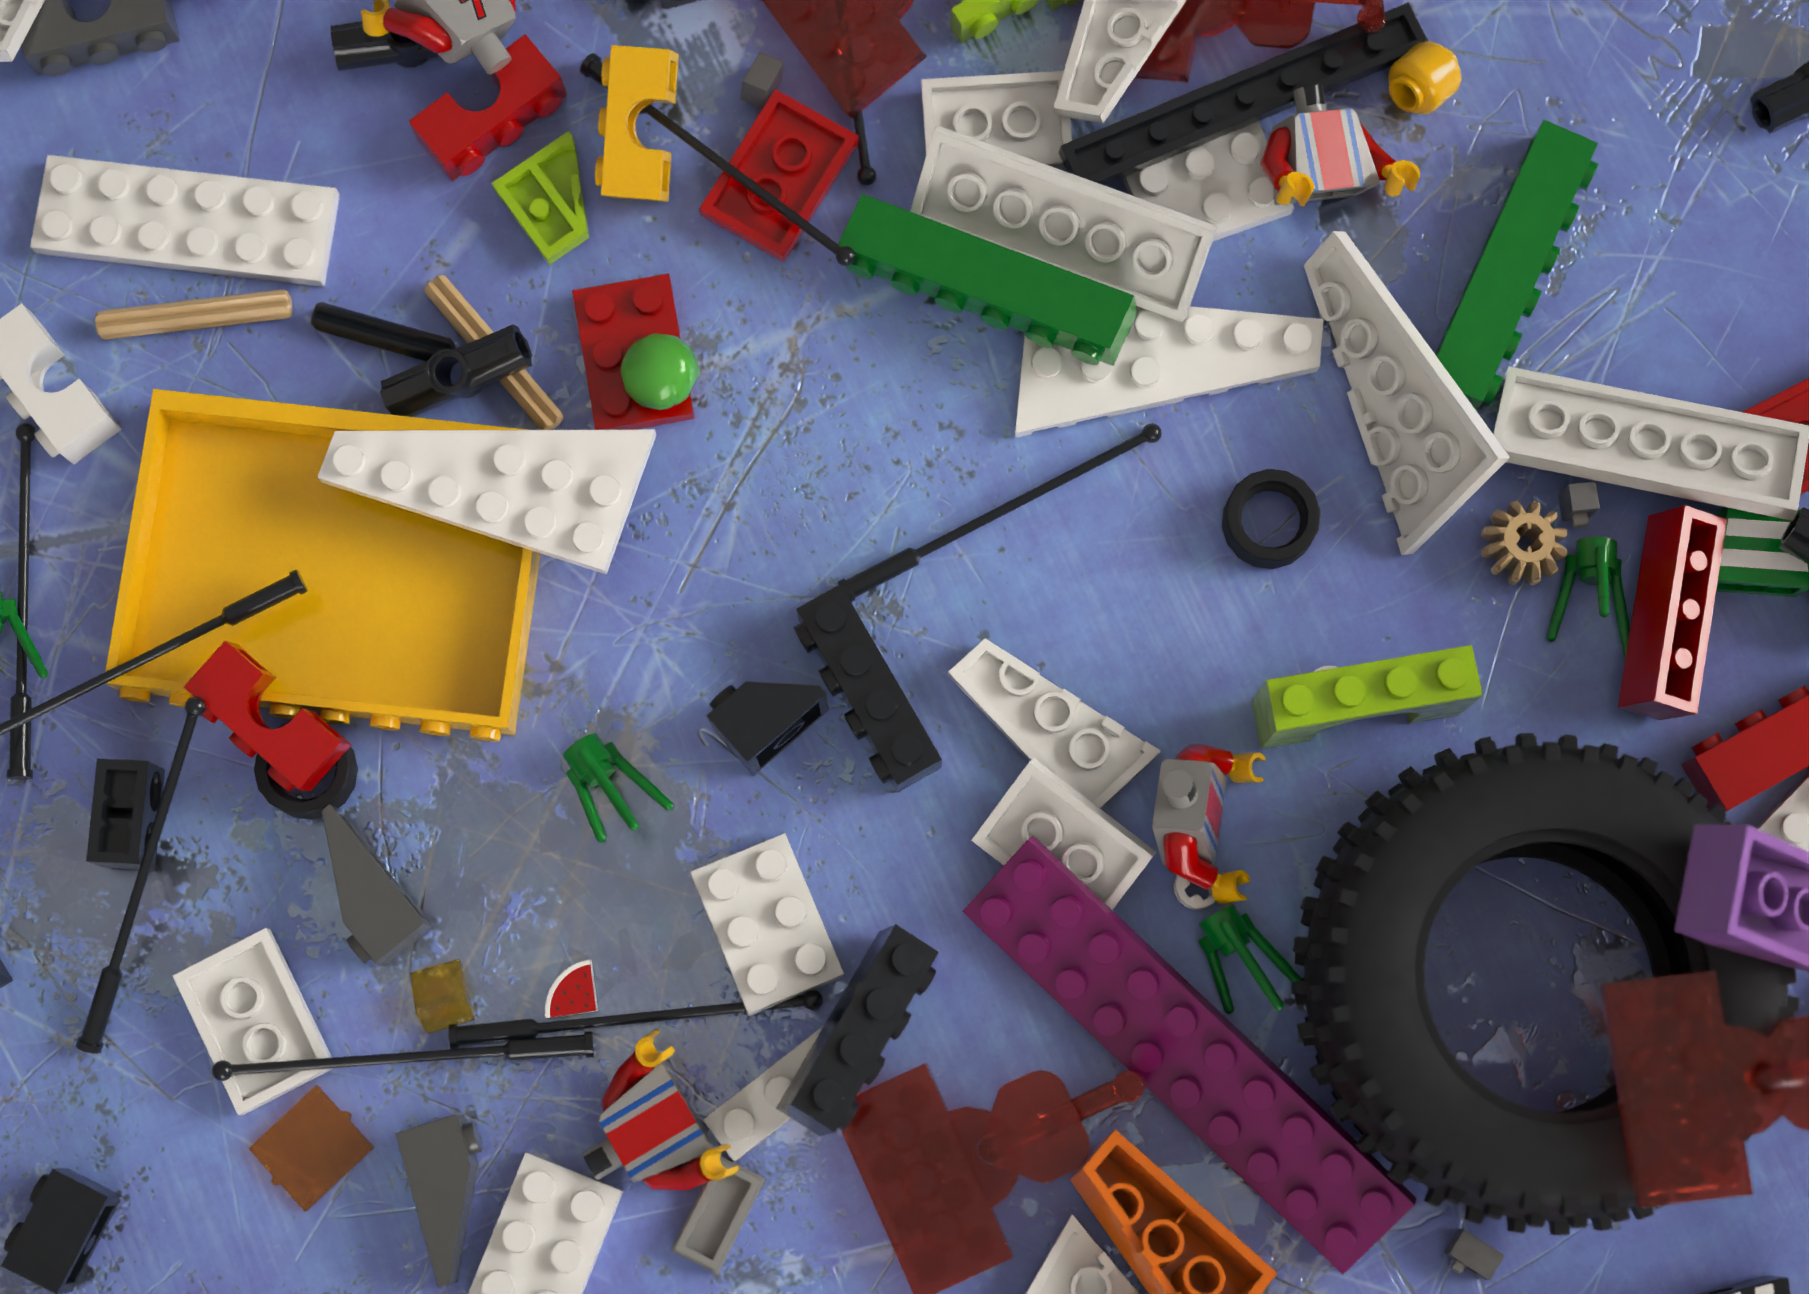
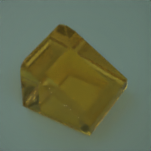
(441, 996)

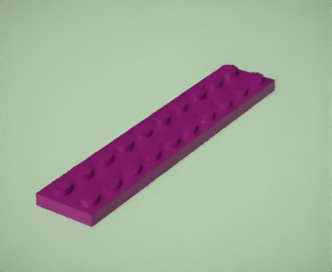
(1189, 1055)

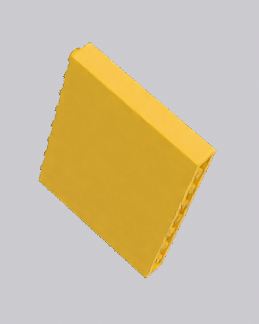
(398, 606)

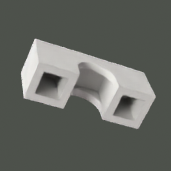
(70, 419)

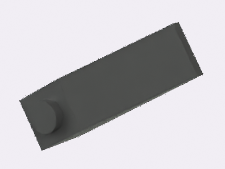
(369, 897)
(442, 1181)

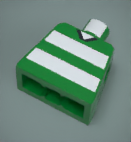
(1752, 557)

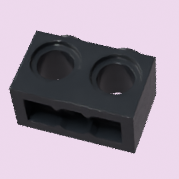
(123, 812)

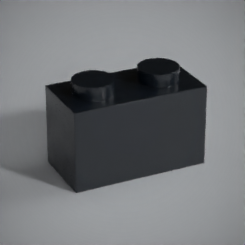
(60, 1230)

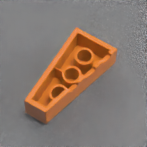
(1162, 1229)

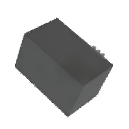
(761, 79)
(1579, 503)
(1473, 1254)

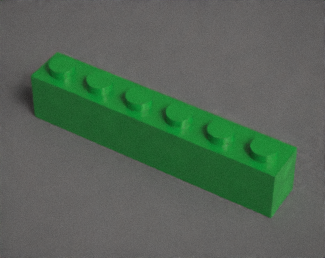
(1512, 260)
(989, 281)

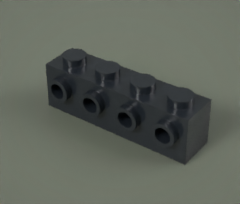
(869, 689)
(858, 1030)

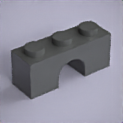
(128, 26)

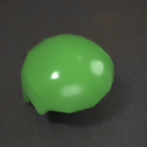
(659, 371)

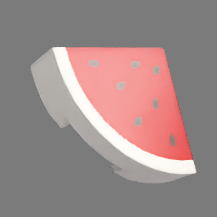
(572, 992)

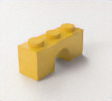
(634, 81)

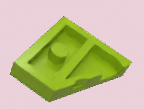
(548, 198)

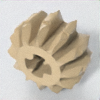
(1540, 554)

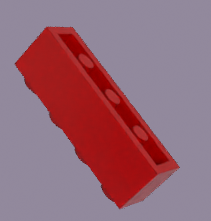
(1672, 613)
(1754, 758)

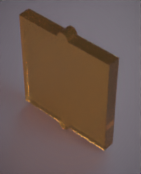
(311, 1148)

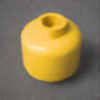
(1424, 78)

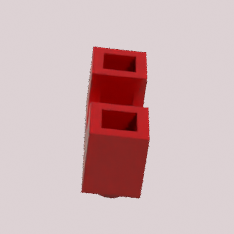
(464, 138)
(232, 690)

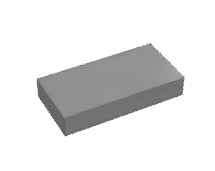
(718, 1217)

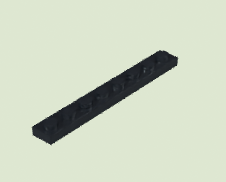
(1239, 99)

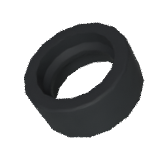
(1276, 481)
(310, 808)

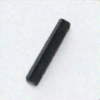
(378, 332)

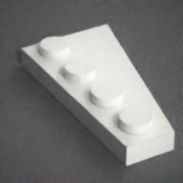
(1052, 724)

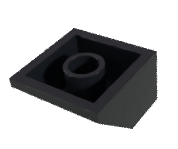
(764, 718)

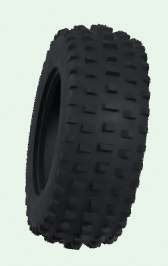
(1369, 959)

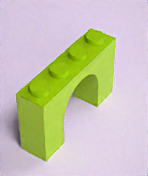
(1419, 684)

